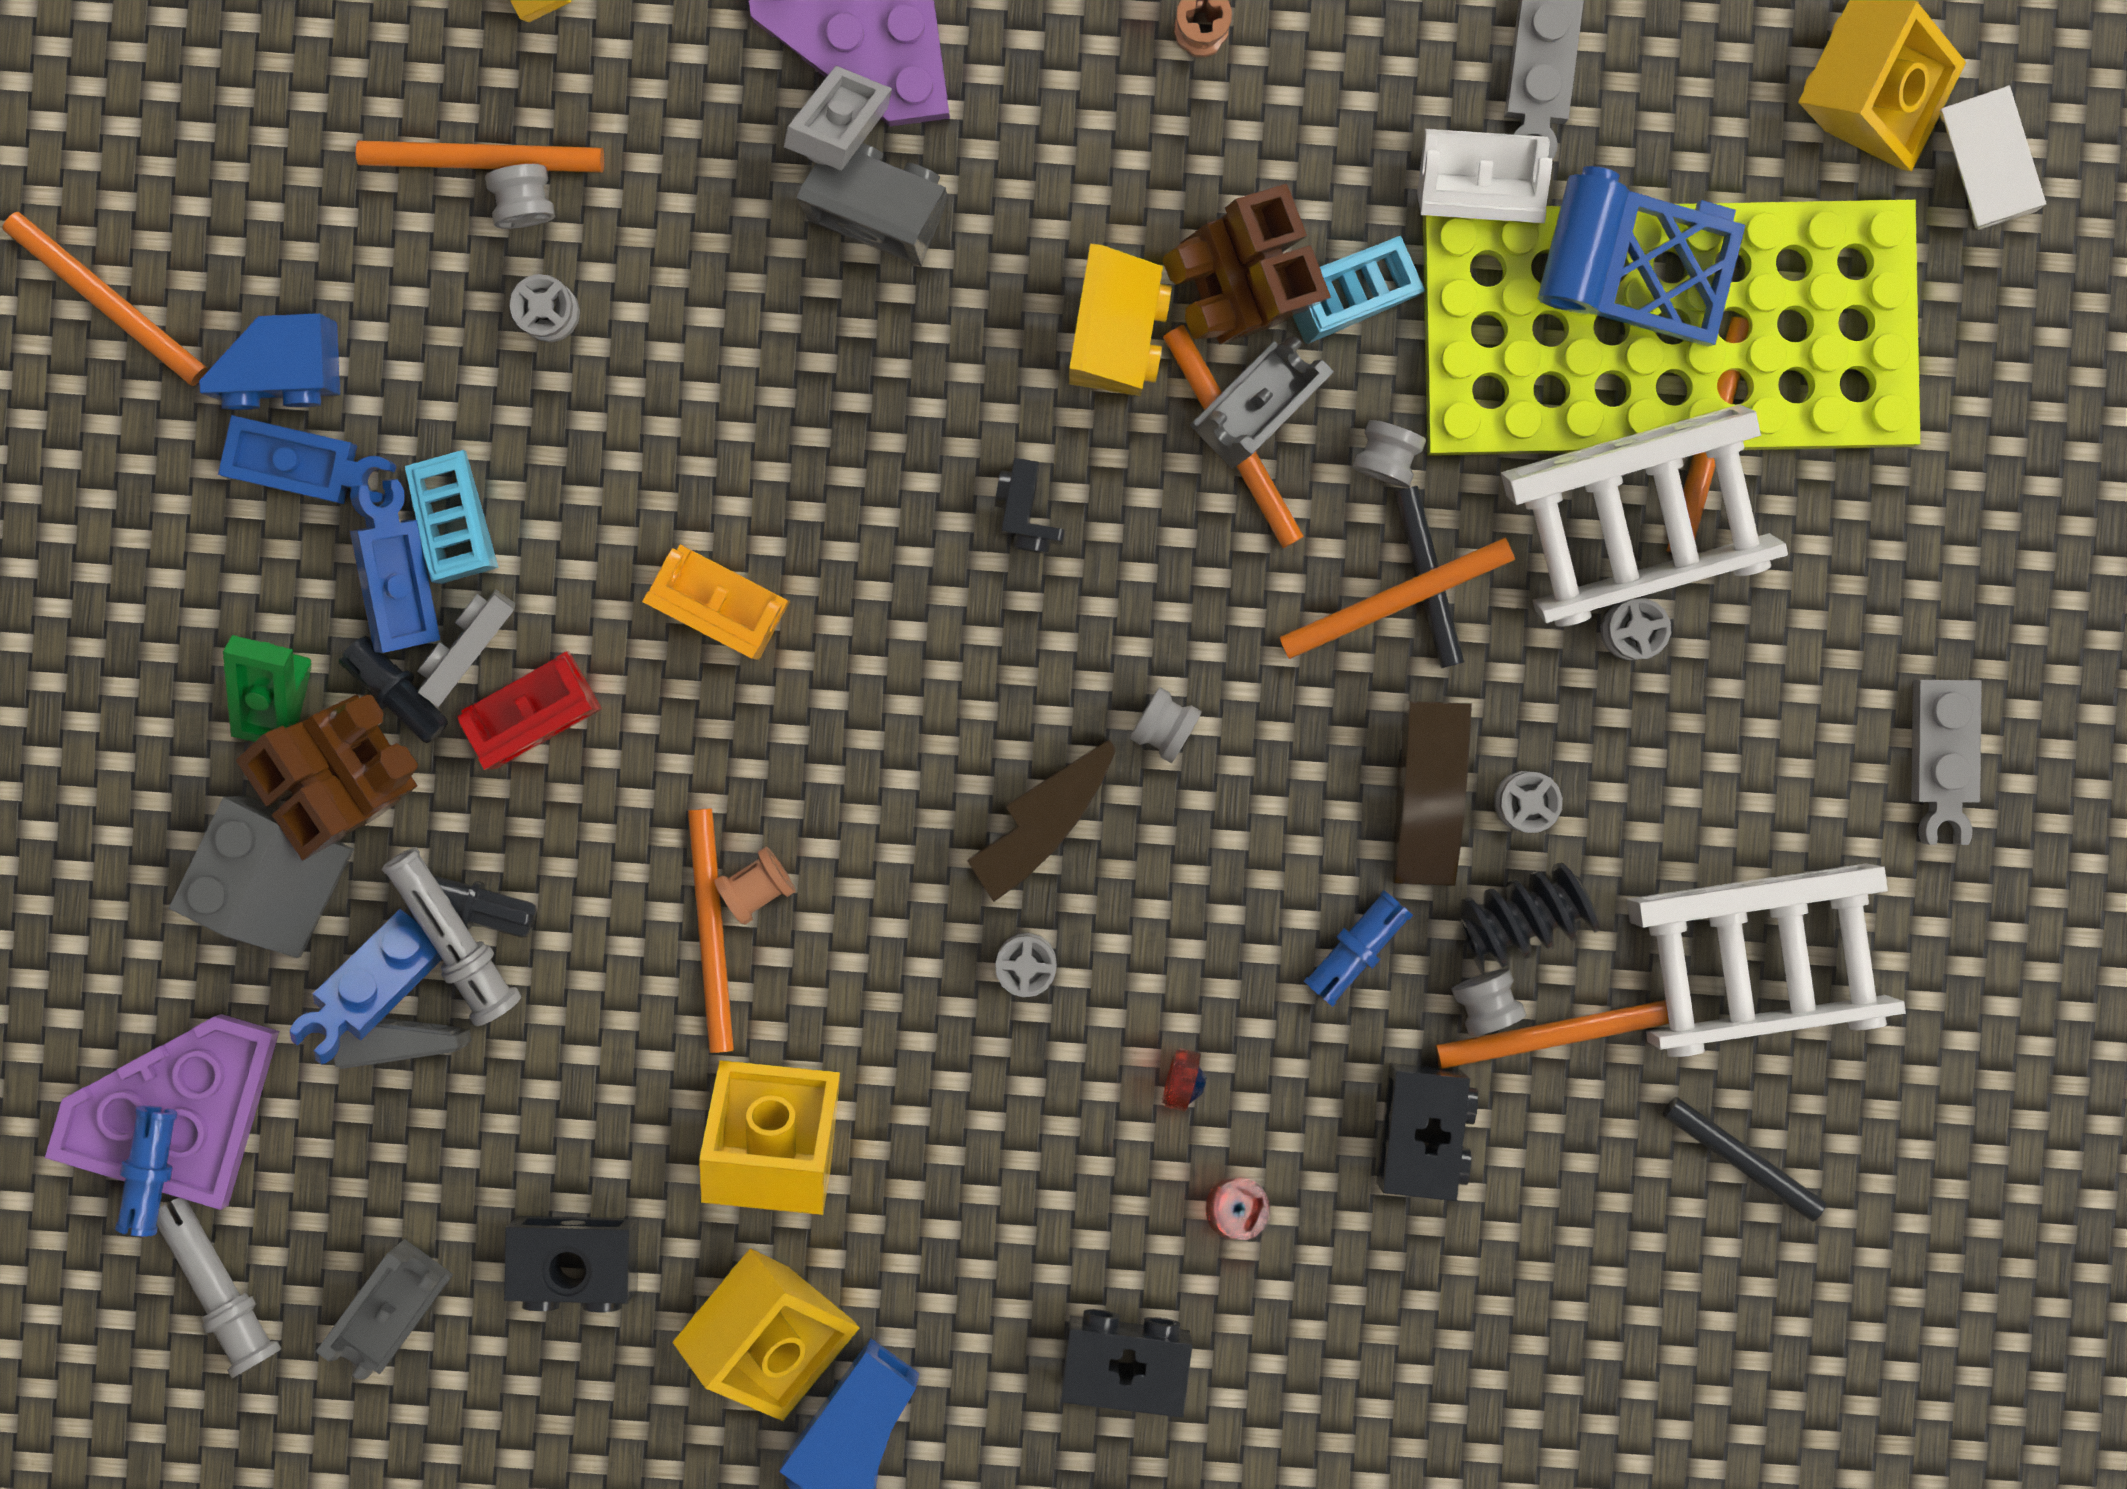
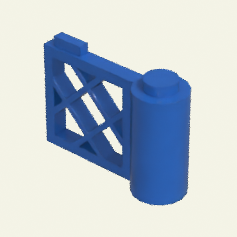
(1593, 244)

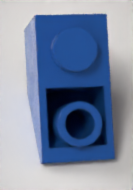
(278, 359)

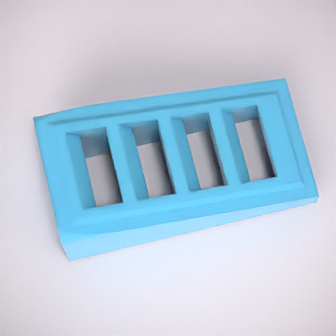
(1318, 324)
(464, 565)

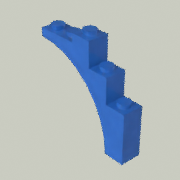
(852, 1425)

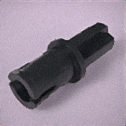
(393, 689)
(489, 908)

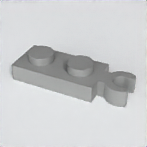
(1543, 66)
(1946, 754)

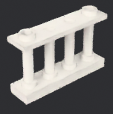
(1601, 472)
(1727, 910)

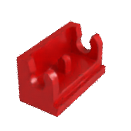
(528, 712)

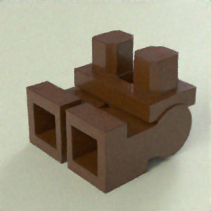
(1243, 269)
(335, 769)

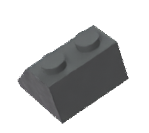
(876, 203)
(254, 883)

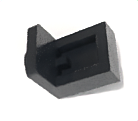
(1016, 495)

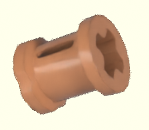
(1189, 34)
(755, 886)

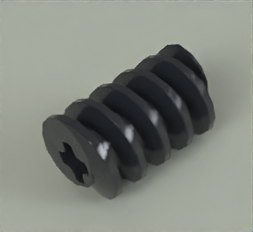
(1526, 915)

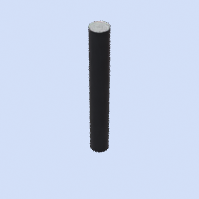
(1424, 560)
(1744, 1159)

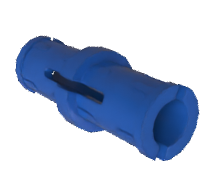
(1358, 948)
(146, 1170)

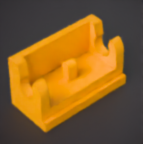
(716, 601)

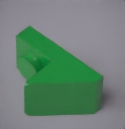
(263, 686)

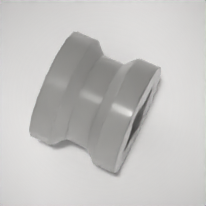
(520, 196)
(534, 300)
(1389, 453)
(1647, 626)
(1165, 725)
(1538, 807)
(1025, 975)
(1489, 1002)

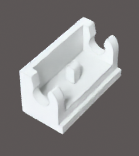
(1993, 157)
(1484, 176)

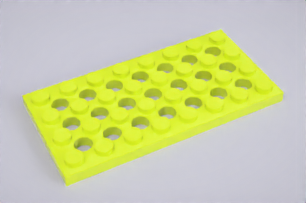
(1825, 420)

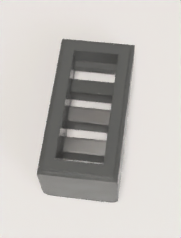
(399, 1041)

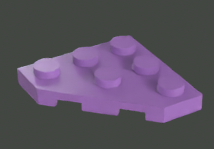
(873, 38)
(205, 1076)

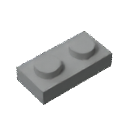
(837, 118)
(479, 624)

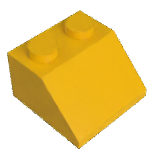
(1883, 79)
(1117, 322)
(769, 1137)
(764, 1336)

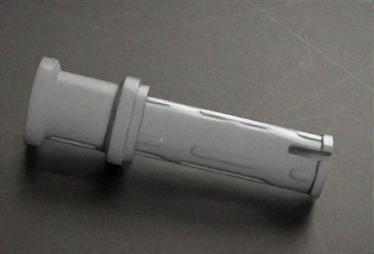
(465, 960)
(228, 1312)

